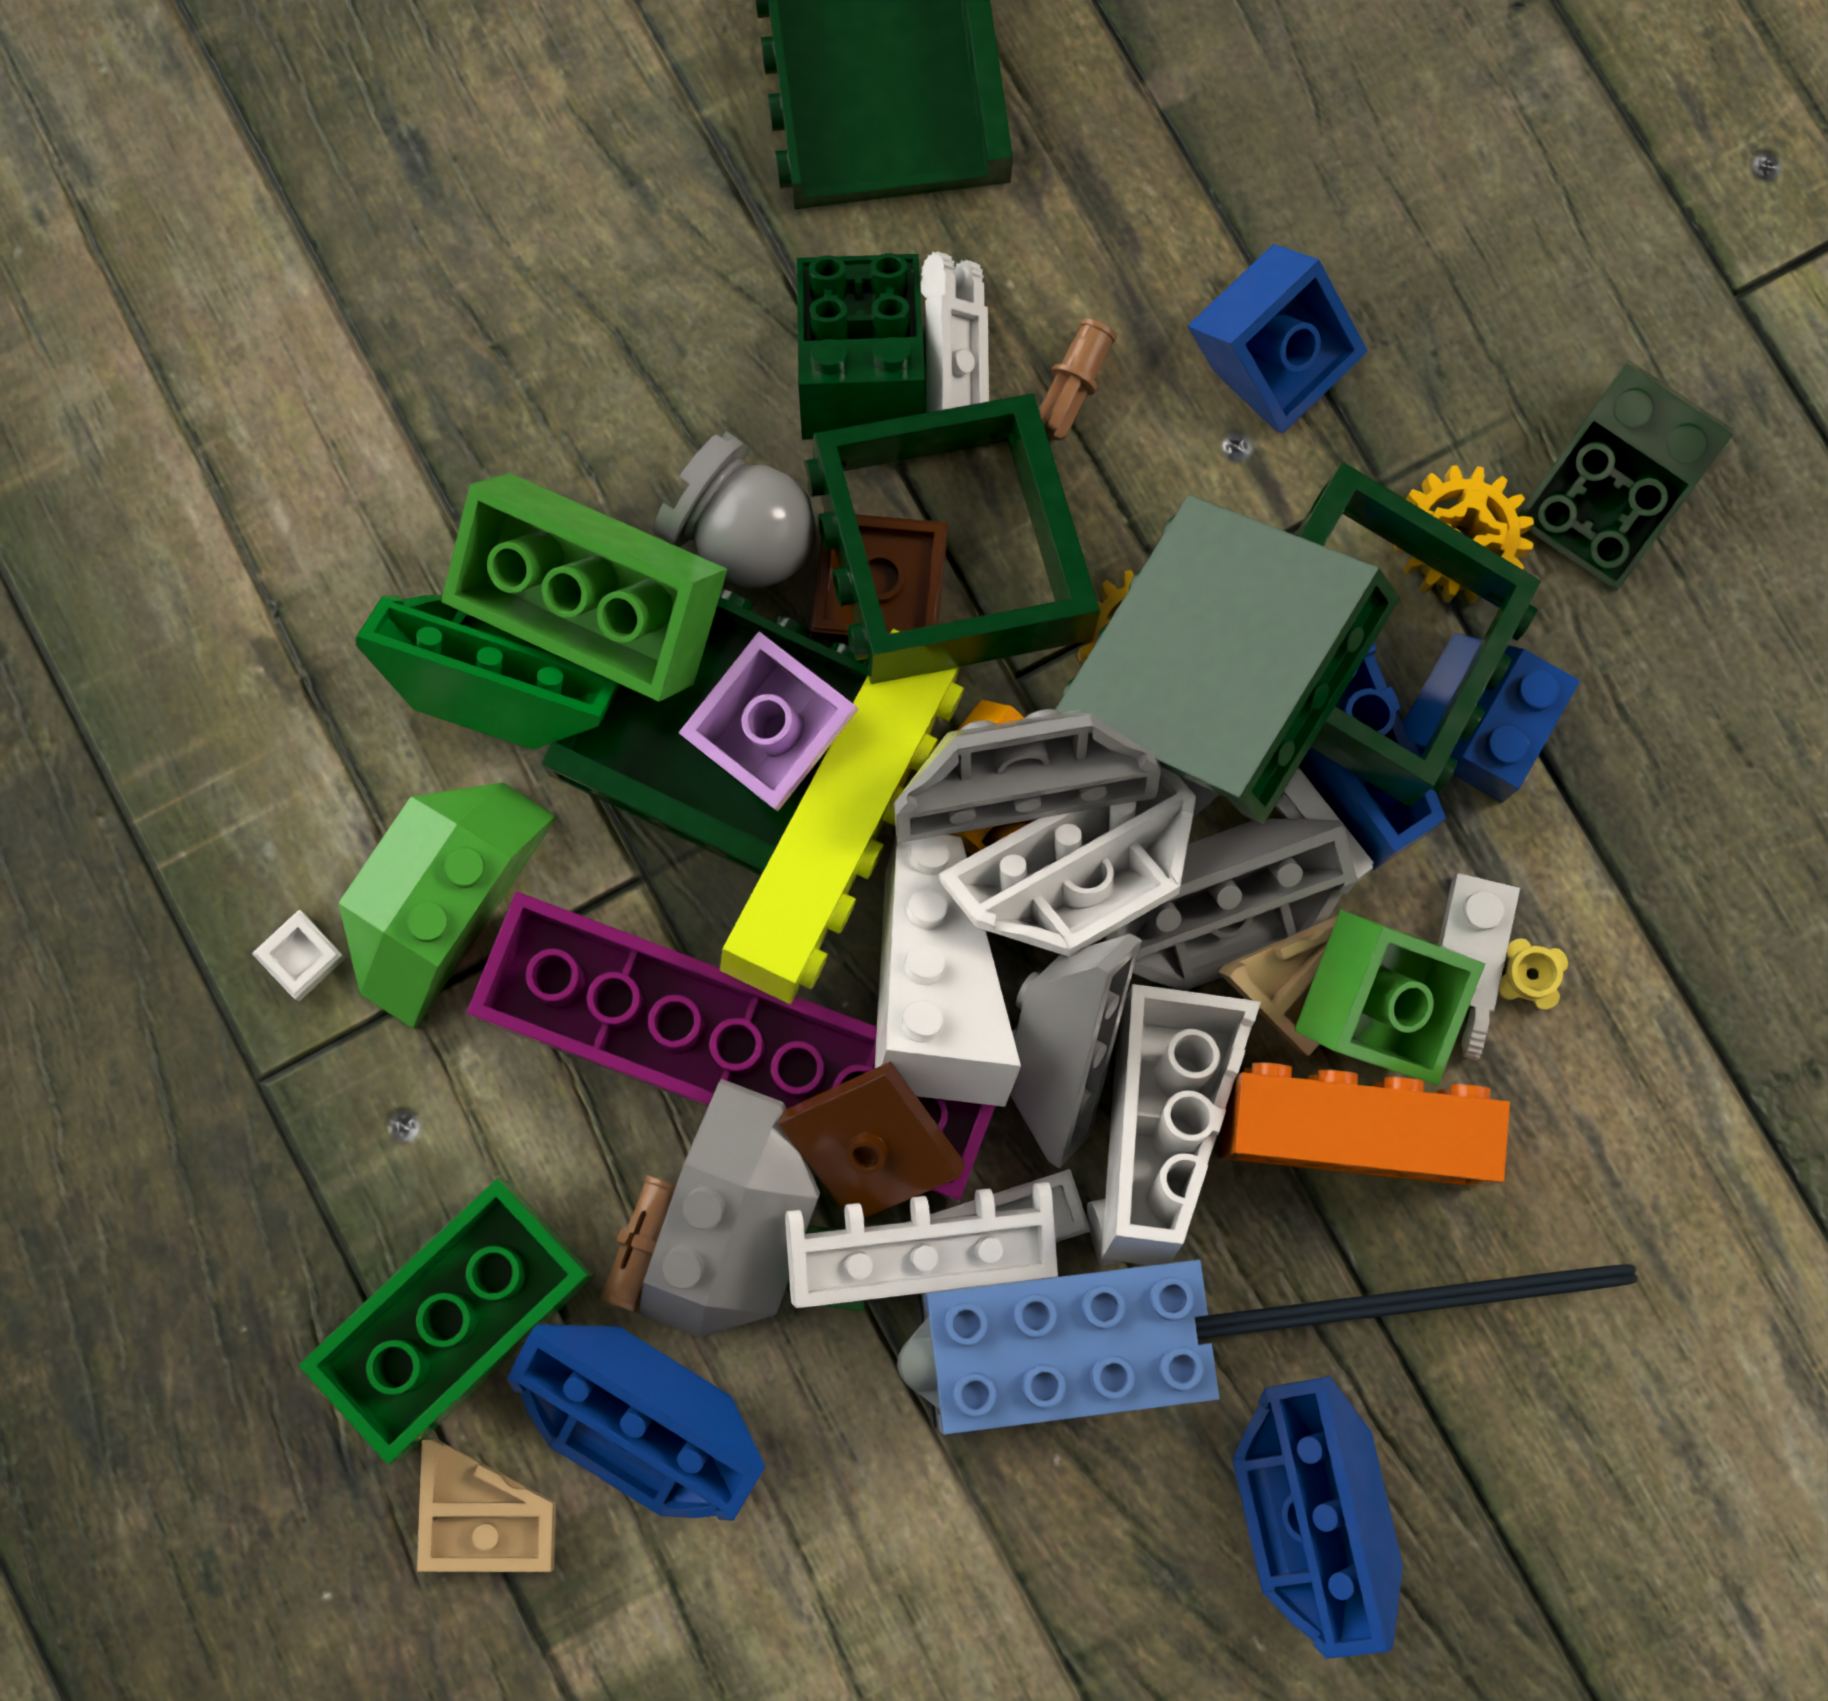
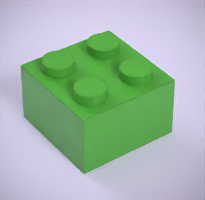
(1389, 998)

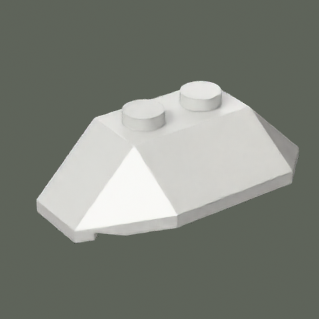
(1079, 871)

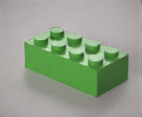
(583, 585)

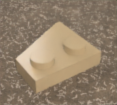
(1282, 979)
(479, 1517)

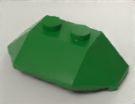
(480, 674)

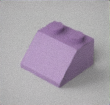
(768, 721)

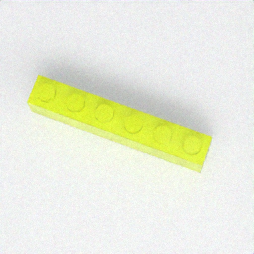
(836, 833)

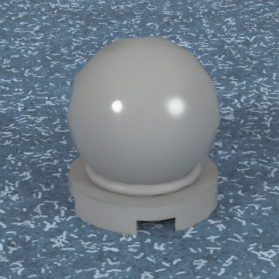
(741, 516)

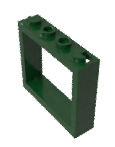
(1461, 560)
(975, 639)

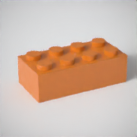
(1366, 1129)

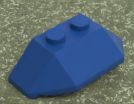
(637, 1420)
(1320, 1518)

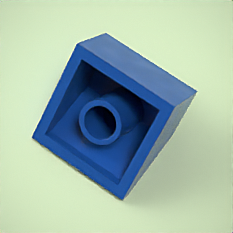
(1279, 335)
(1515, 718)

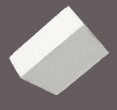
(299, 955)

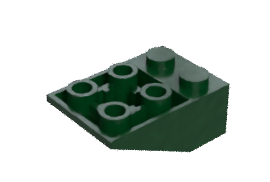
(859, 340)
(1624, 474)

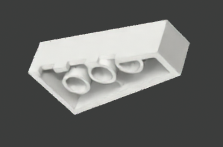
(939, 985)
(1167, 1108)

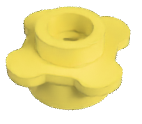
(1549, 966)

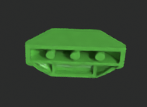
(435, 890)

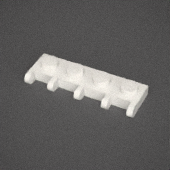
(921, 1253)

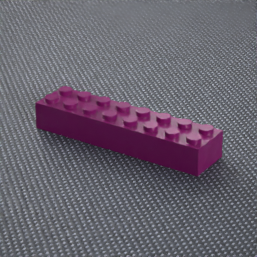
(679, 1020)

